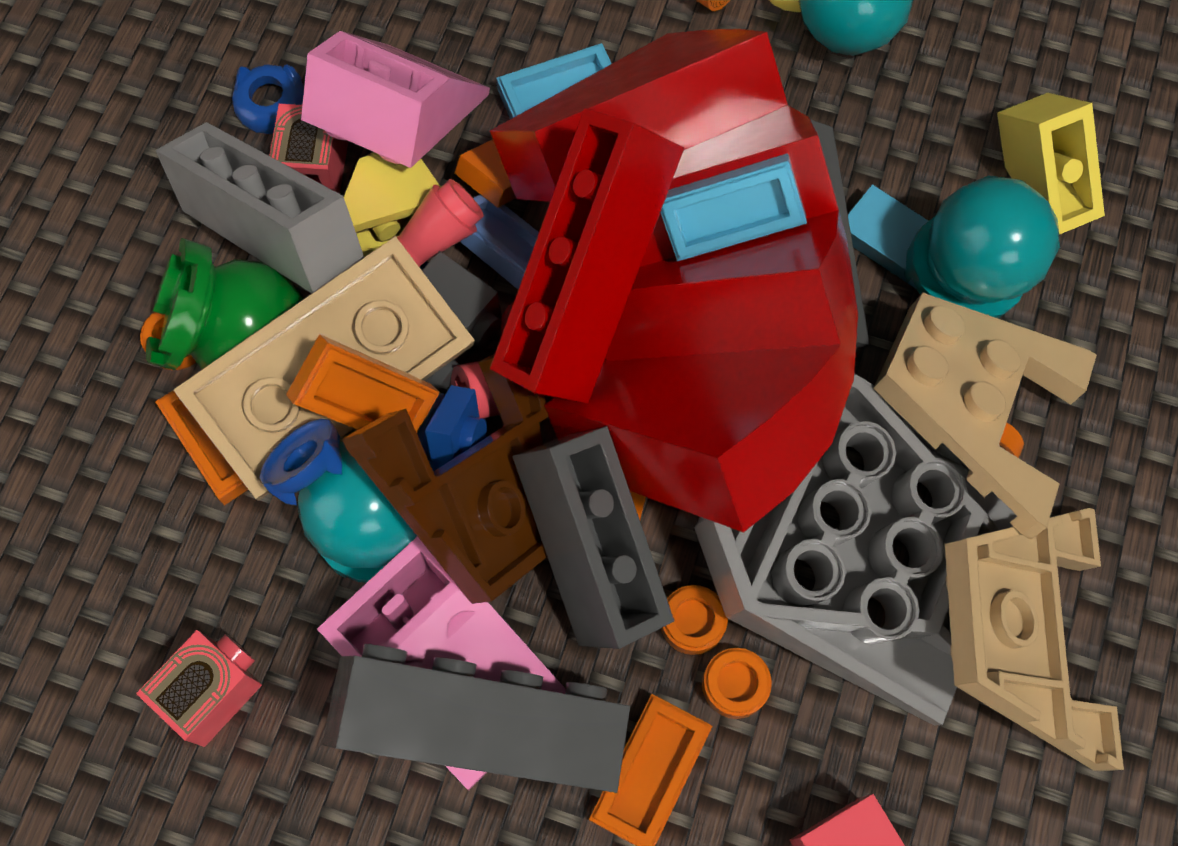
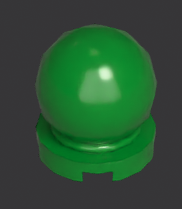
(214, 306)

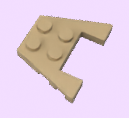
(956, 384)
(1012, 633)

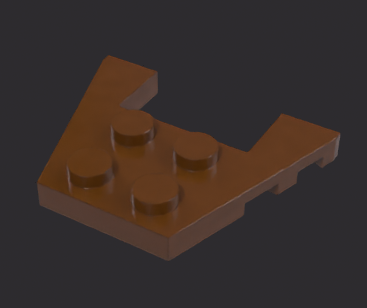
(475, 505)

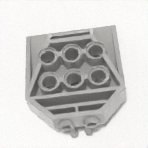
(830, 626)

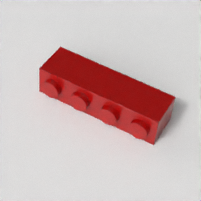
(586, 257)

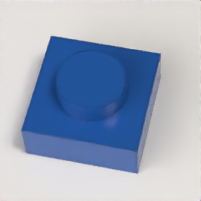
(454, 426)

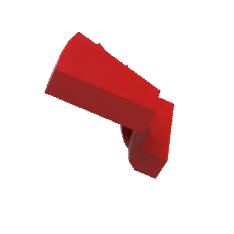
(733, 357)

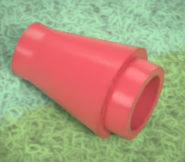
(440, 221)

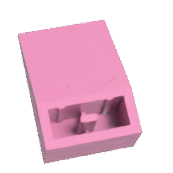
(384, 97)
(424, 612)

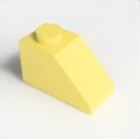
(1055, 152)
(384, 198)

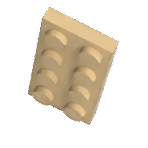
(374, 307)

